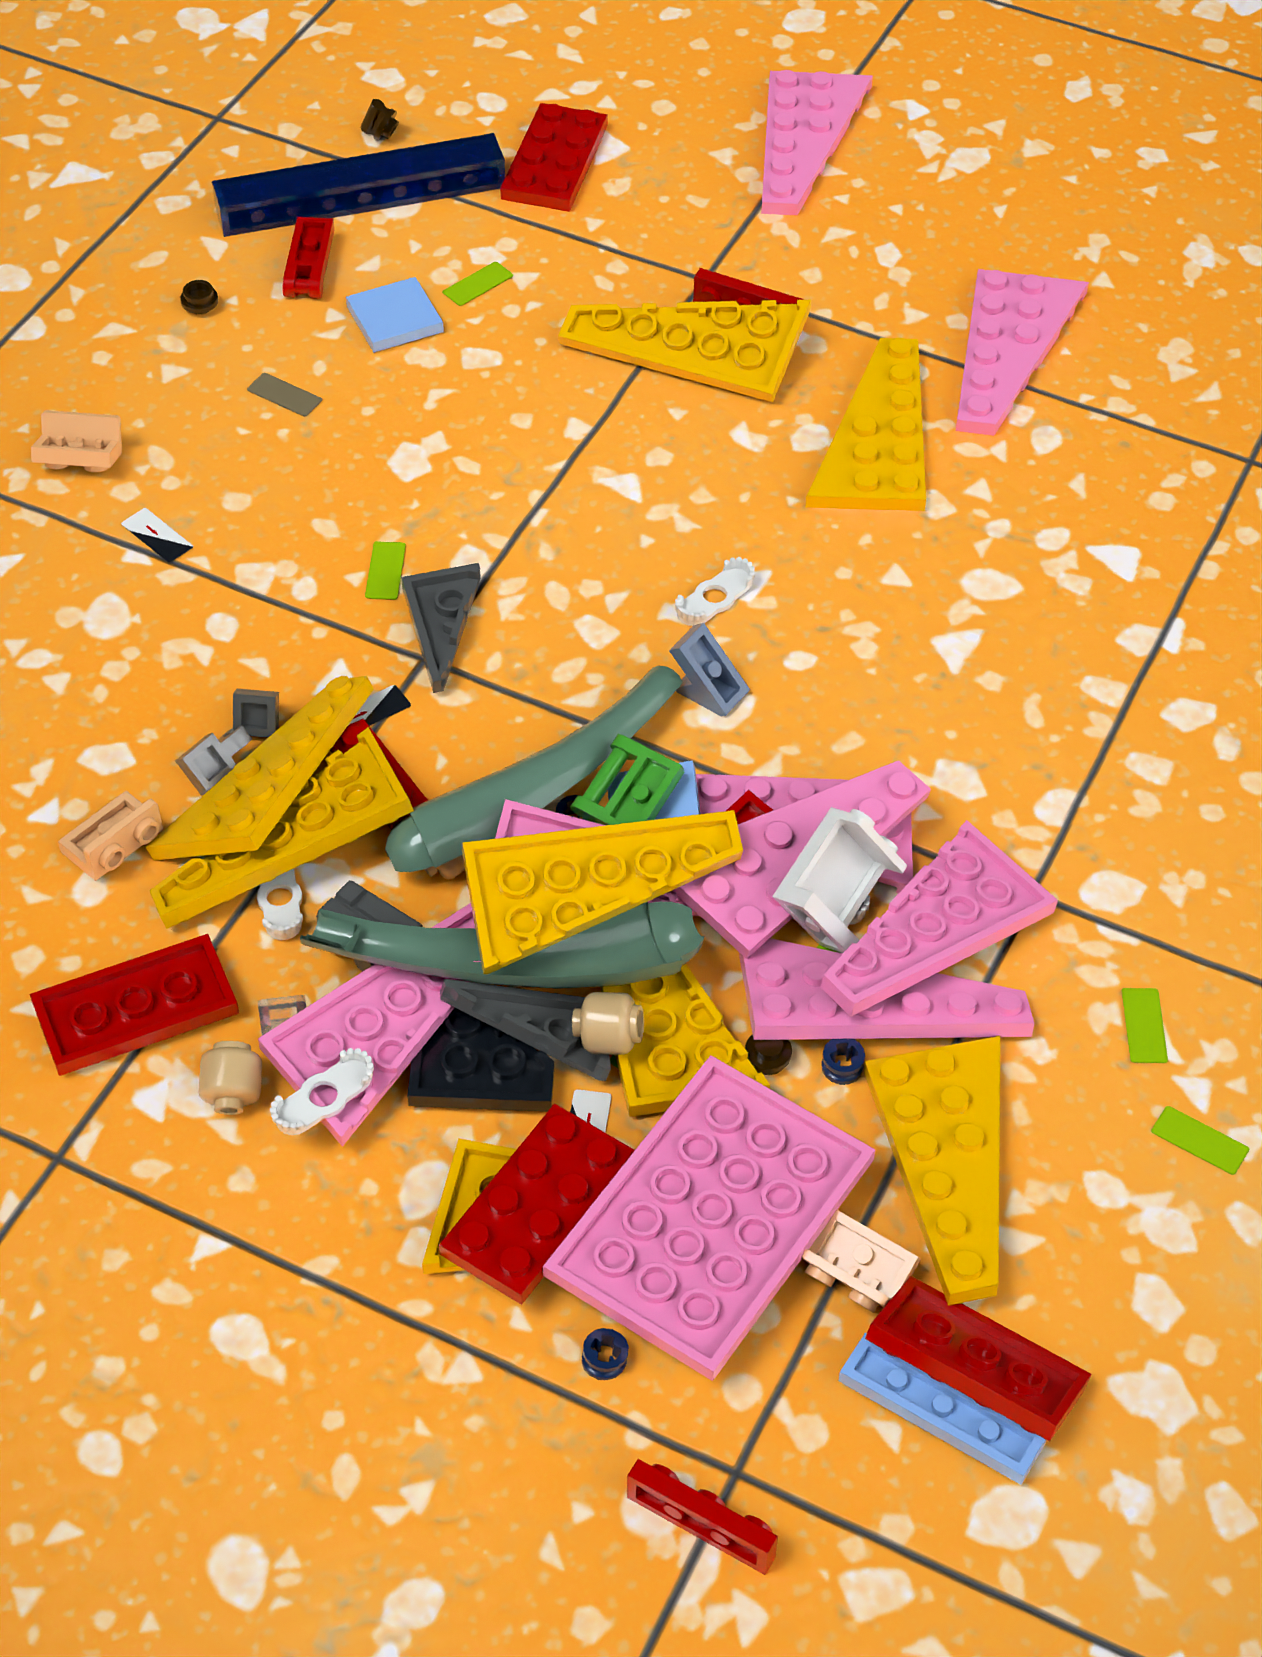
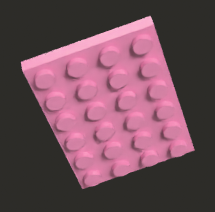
(709, 1216)

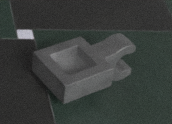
(212, 758)

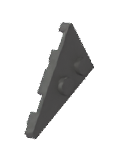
(439, 611)
(531, 1017)

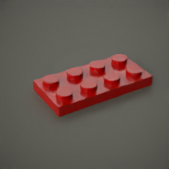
(554, 157)
(134, 1004)
(534, 1202)
(979, 1358)

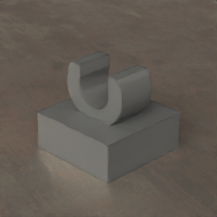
(256, 711)

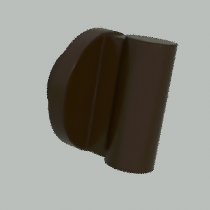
(379, 120)

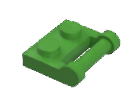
(639, 793)

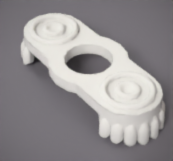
(733, 581)
(285, 920)
(348, 1077)

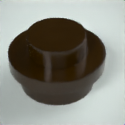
(199, 297)
(768, 1055)

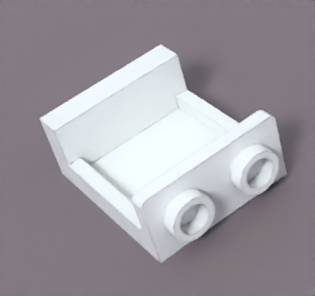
(836, 876)

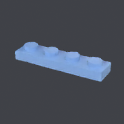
(941, 1411)

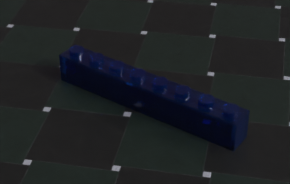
(359, 184)

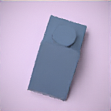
(709, 673)

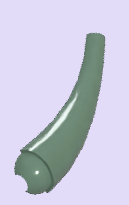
(473, 811)
(620, 951)

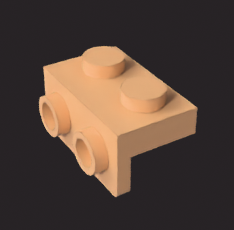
(78, 440)
(112, 834)
(860, 1260)

